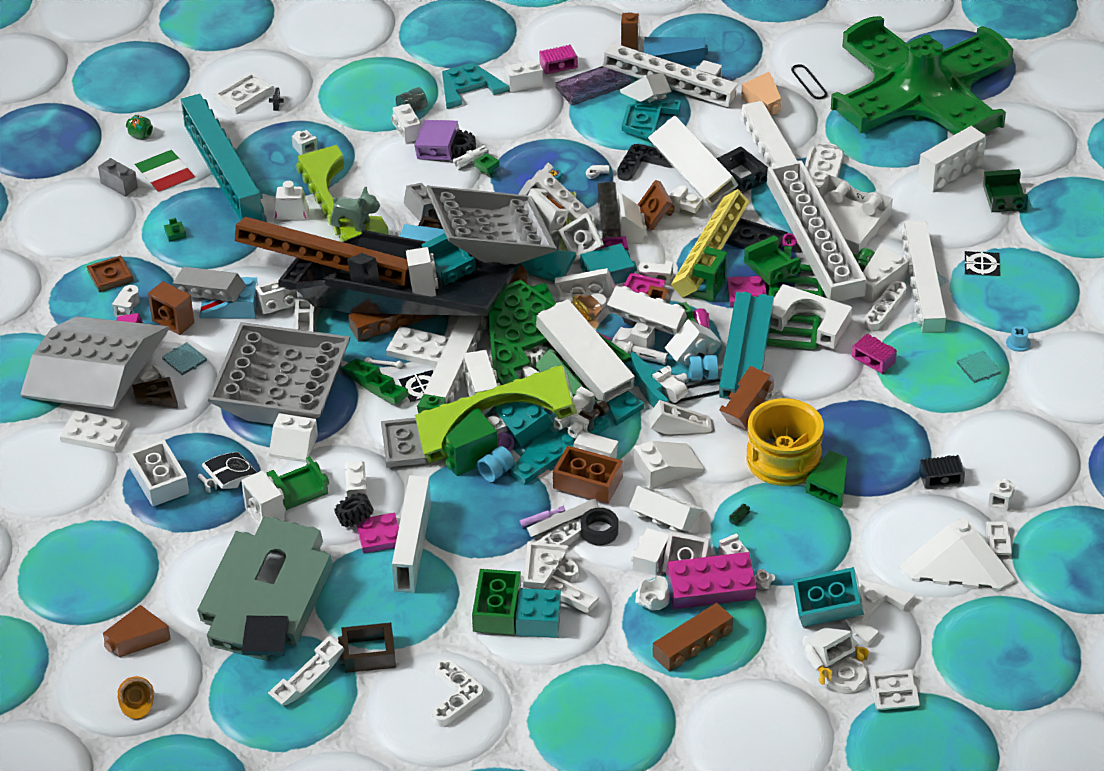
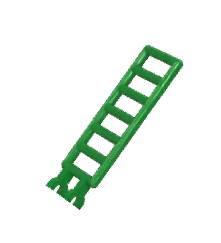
(815, 320)

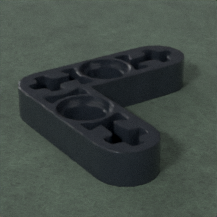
(639, 153)

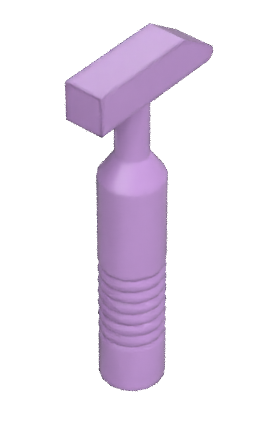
(540, 517)

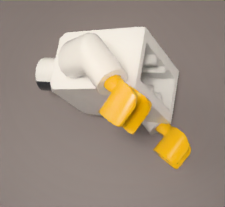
(830, 646)

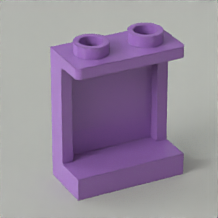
(436, 139)

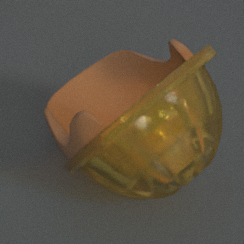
(587, 306)

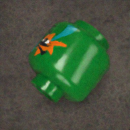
(139, 127)

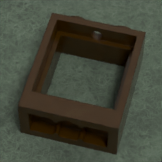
(370, 660)

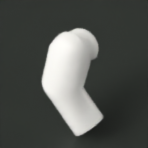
(596, 170)

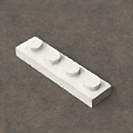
(571, 594)

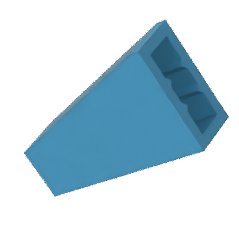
(677, 49)

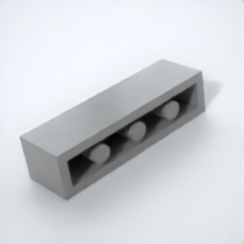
(210, 284)

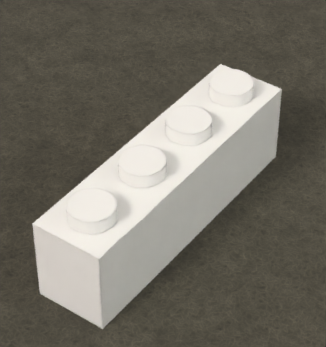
(646, 310)

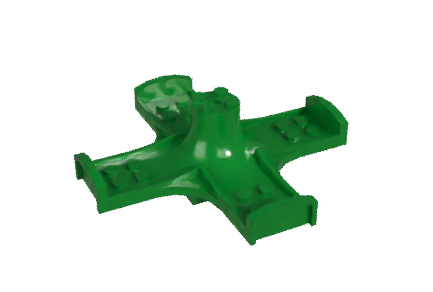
(922, 78)

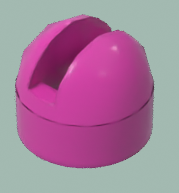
(791, 237)

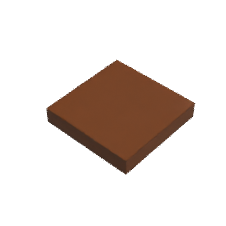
(110, 273)

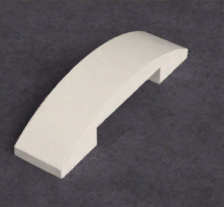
(309, 675)

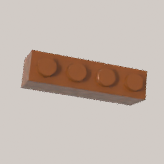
(692, 637)

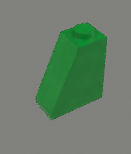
(828, 479)

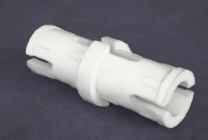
(470, 157)

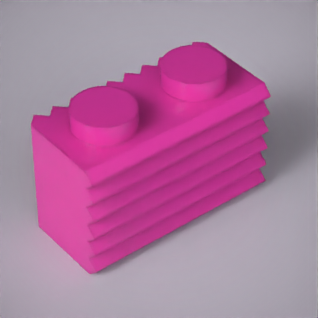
(558, 59)
(874, 353)

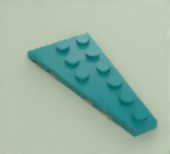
(548, 449)

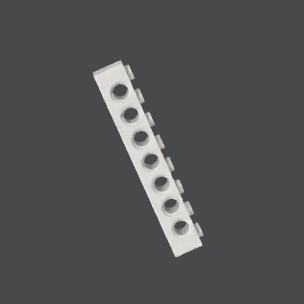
(678, 76)

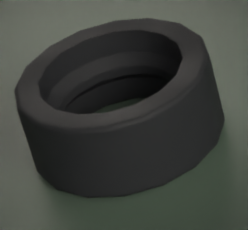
(599, 515)

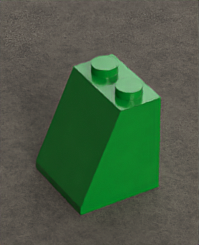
(470, 442)

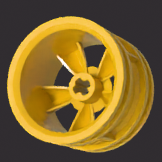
(784, 460)

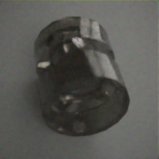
(414, 97)

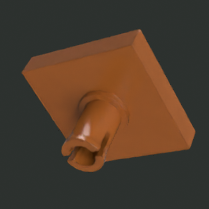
(655, 204)

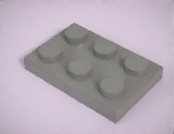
(402, 442)

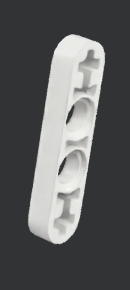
(882, 304)
(561, 518)

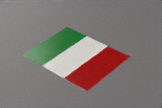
(164, 170)

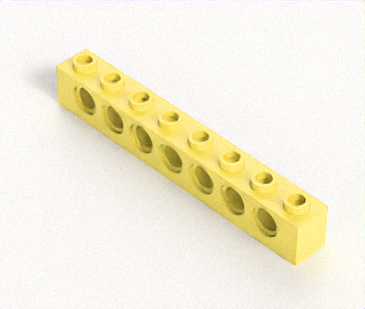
(713, 236)

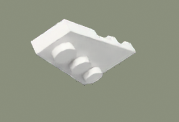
(586, 284)
(541, 563)

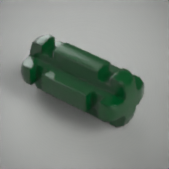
(739, 514)

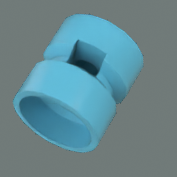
(703, 367)
(495, 463)

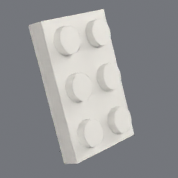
(417, 346)
(94, 431)

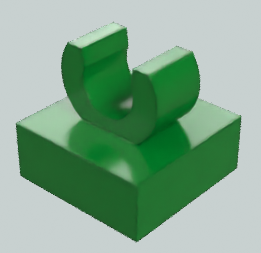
(487, 164)
(175, 230)

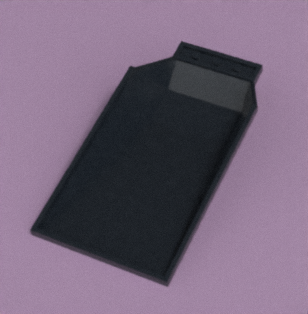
(333, 289)

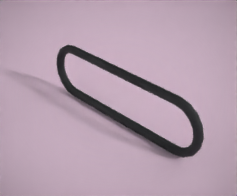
(816, 97)
(701, 395)

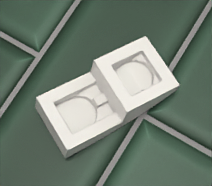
(998, 538)

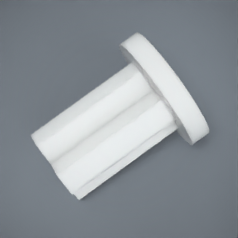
(152, 374)

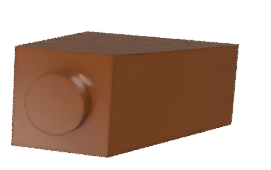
(630, 30)
(135, 632)

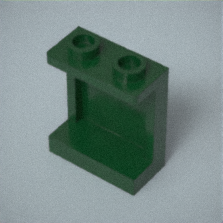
(1004, 190)

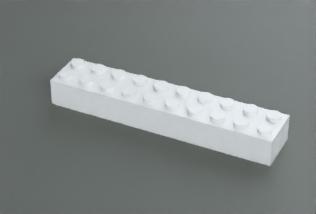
(816, 231)

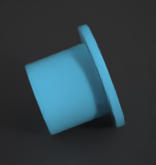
(1018, 339)

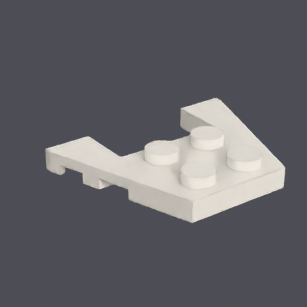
(873, 596)

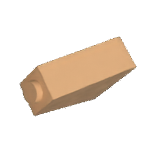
(762, 89)

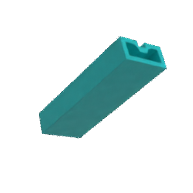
(746, 339)

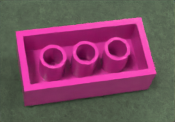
(711, 580)

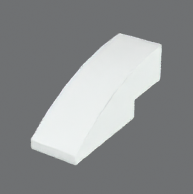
(304, 315)

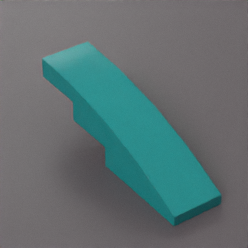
(647, 384)

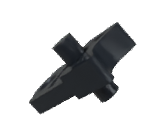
(276, 100)

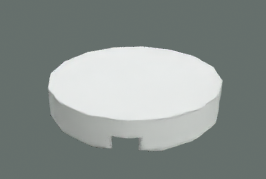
(847, 675)

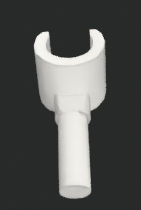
(208, 483)

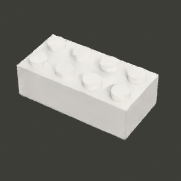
(951, 158)

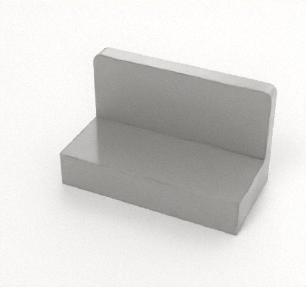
(417, 200)

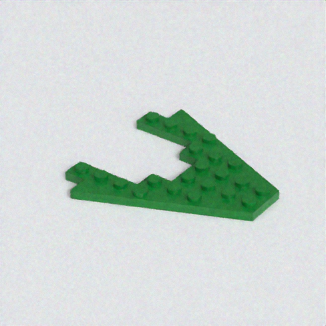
(515, 330)

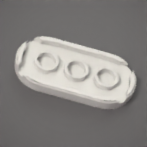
(824, 161)

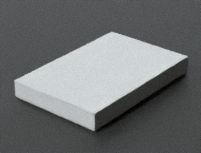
(243, 92)

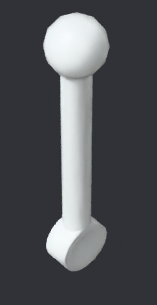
(398, 364)

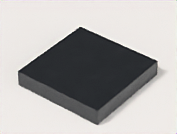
(265, 635)

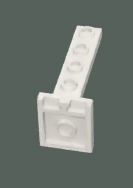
(558, 192)

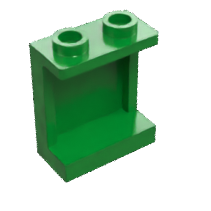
(770, 261)
(301, 484)

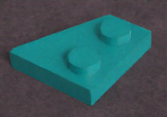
(624, 406)

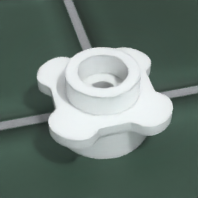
(763, 579)

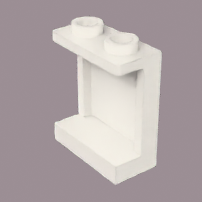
(551, 215)

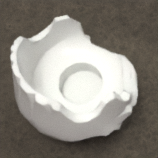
(653, 593)

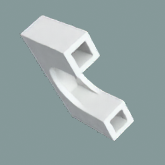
(793, 301)

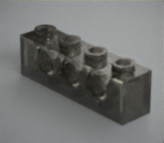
(608, 210)

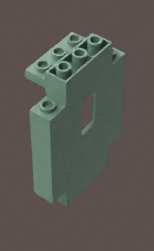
(237, 592)

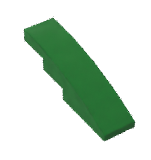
(373, 380)

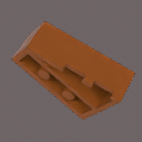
(751, 393)

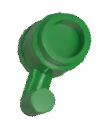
(863, 257)

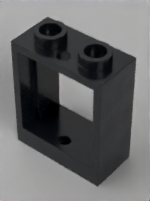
(742, 157)

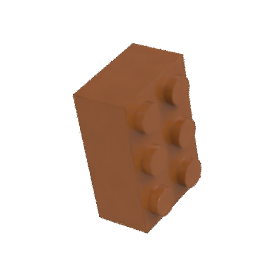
(587, 474)

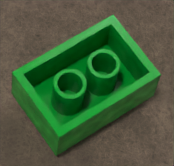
(496, 601)

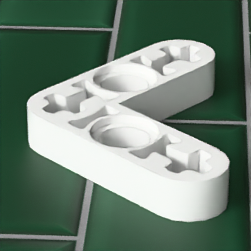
(566, 564)
(462, 692)

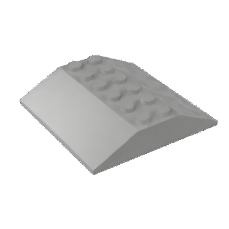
(492, 224)
(90, 361)
(277, 372)

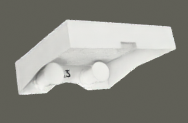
(855, 212)

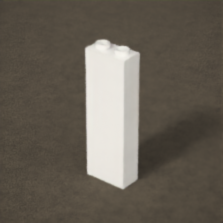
(693, 161)
(585, 351)
(411, 534)

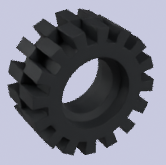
(462, 143)
(353, 510)

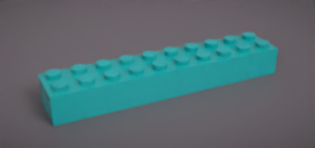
(222, 158)

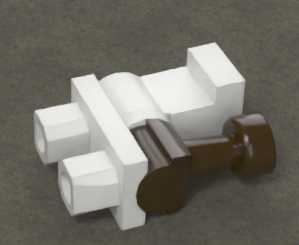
(586, 413)

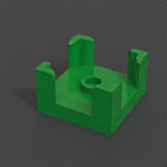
(714, 275)

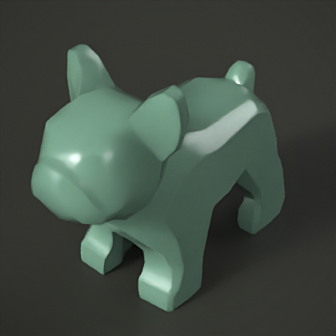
(355, 210)

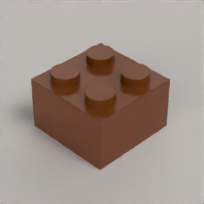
(171, 307)

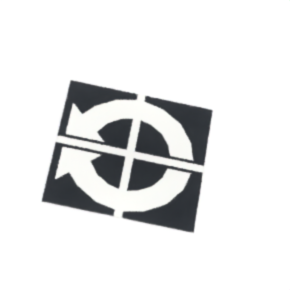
(982, 263)
(416, 384)

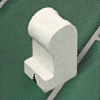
(657, 271)
(126, 301)
(672, 388)

